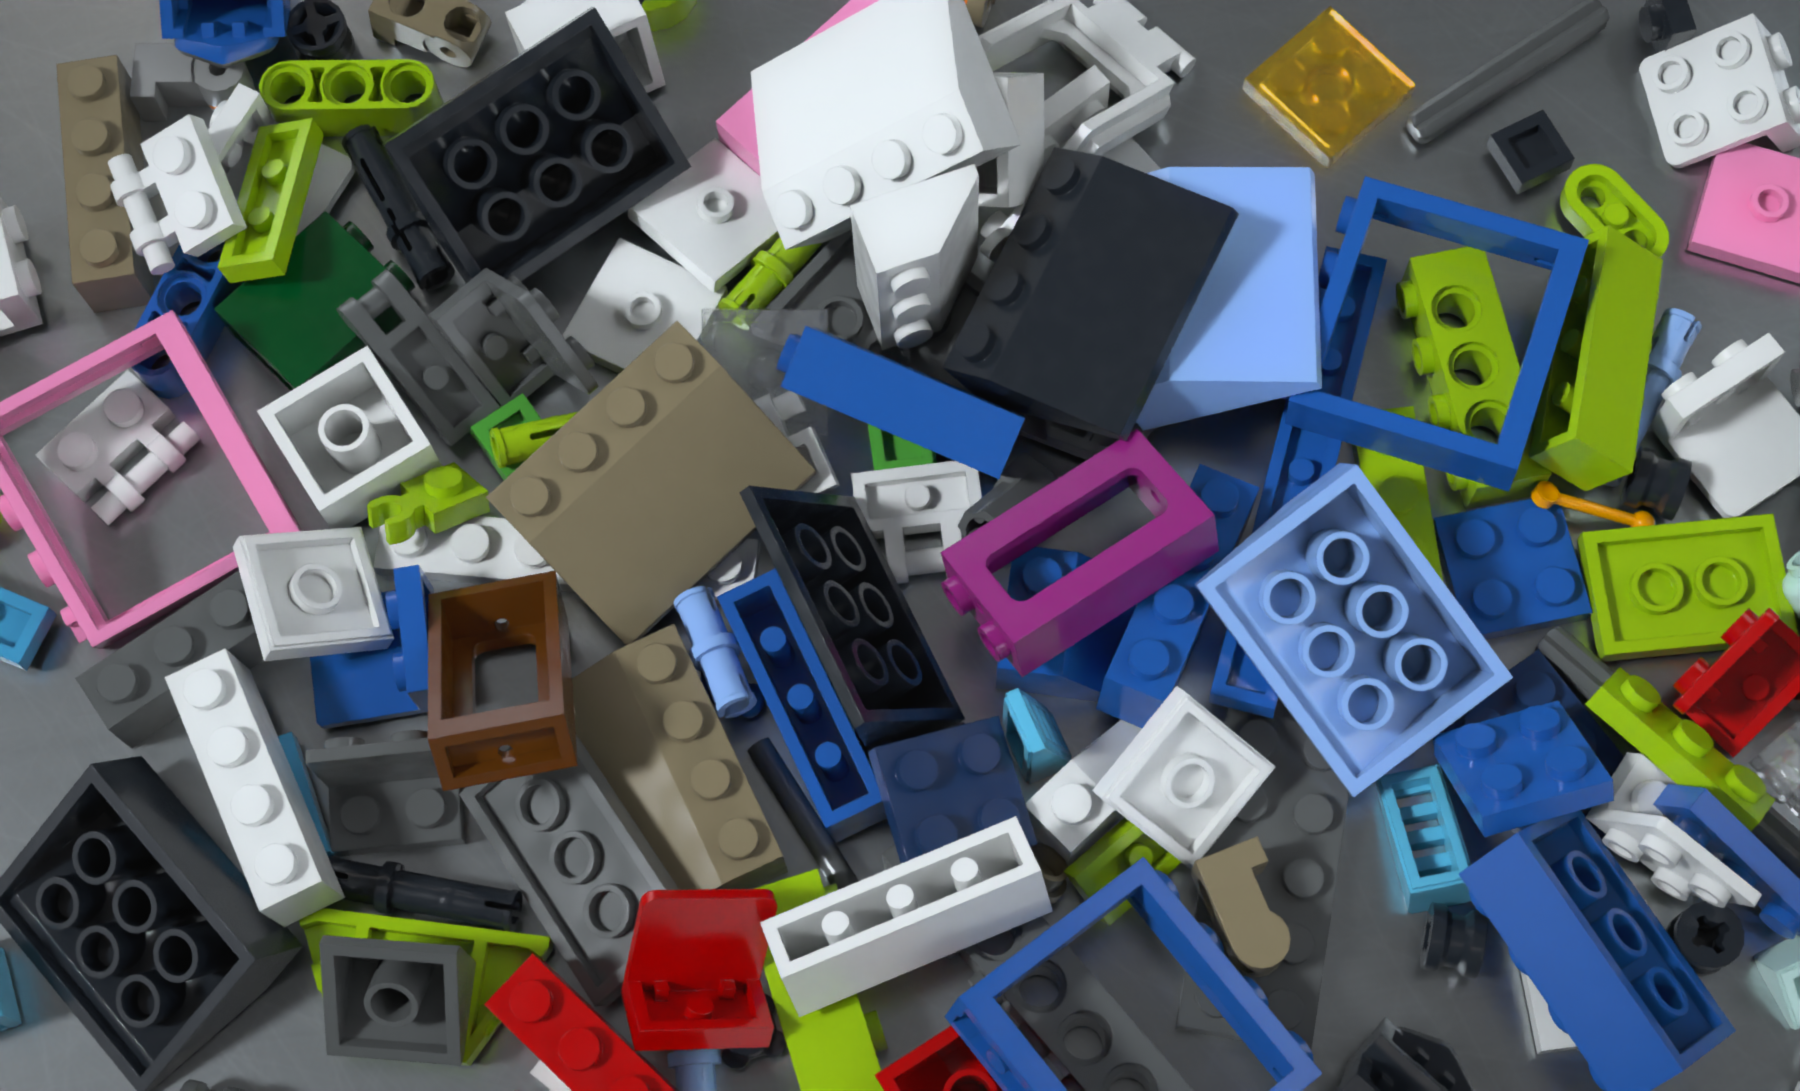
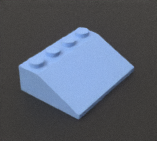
(1259, 309)
(1352, 627)

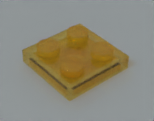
(1328, 87)

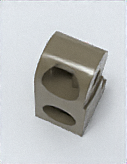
(444, 27)
(1249, 931)

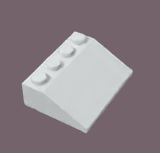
(873, 111)

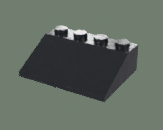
(537, 153)
(1089, 294)
(854, 614)
(140, 920)

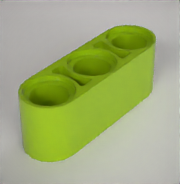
(329, 83)

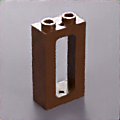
(540, 732)

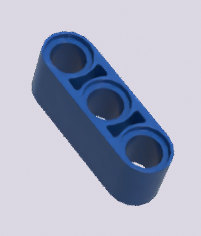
(187, 282)

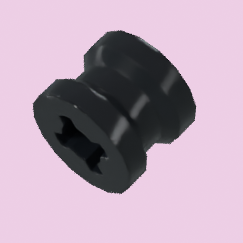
(311, 22)
(1656, 483)
(1453, 940)
(1697, 943)

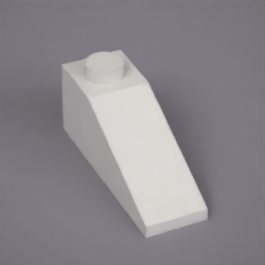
(1066, 809)

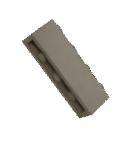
(96, 126)

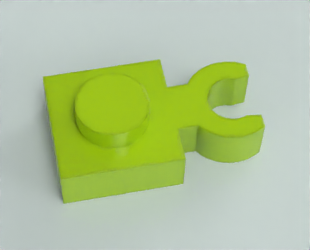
(434, 499)

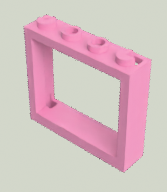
(24, 510)

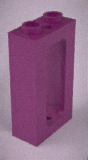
(1102, 587)

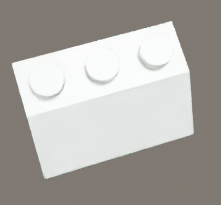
(915, 254)

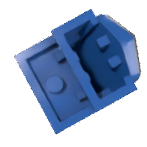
(224, 29)

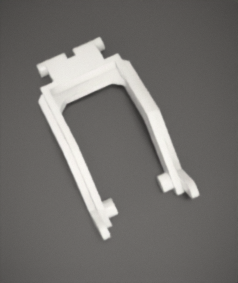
(1120, 47)

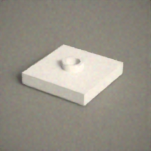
(709, 216)
(635, 303)
(312, 593)
(1184, 778)

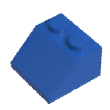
(1081, 667)

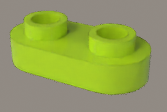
(1618, 207)

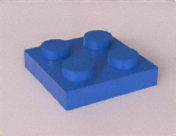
(1512, 567)
(1522, 768)

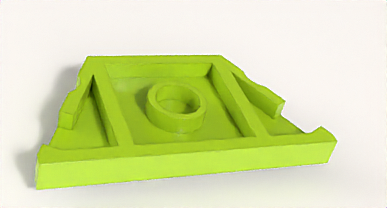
(495, 953)

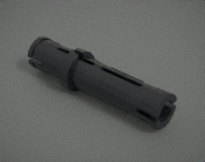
(405, 222)
(394, 888)

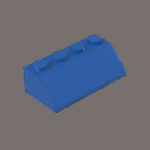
(1596, 954)

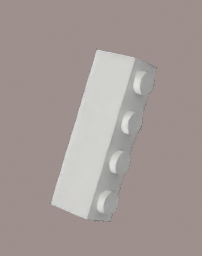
(254, 788)
(907, 916)

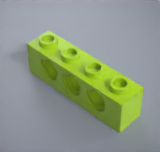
(1463, 285)

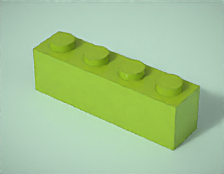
(1600, 365)
(835, 1043)

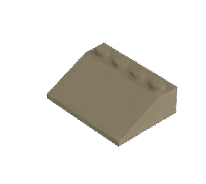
(648, 483)
(674, 765)

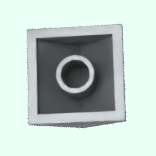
(396, 999)

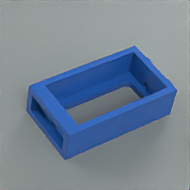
(899, 400)

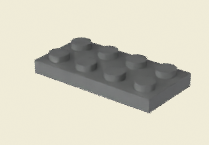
(574, 863)

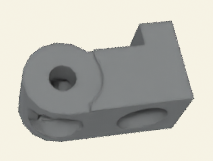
(170, 79)

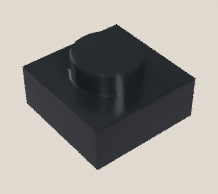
(1666, 23)
(1530, 151)

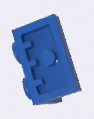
(384, 681)

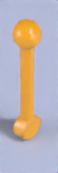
(1547, 494)

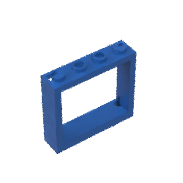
(1475, 228)
(1193, 944)

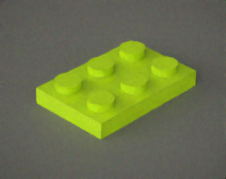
(1680, 584)

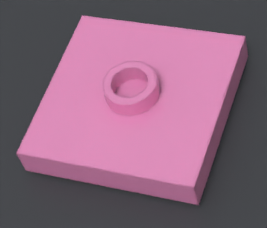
(1751, 211)

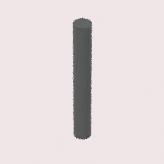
(801, 814)

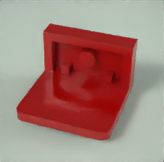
(1745, 683)
(698, 970)

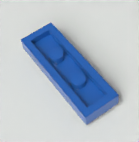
(1739, 849)

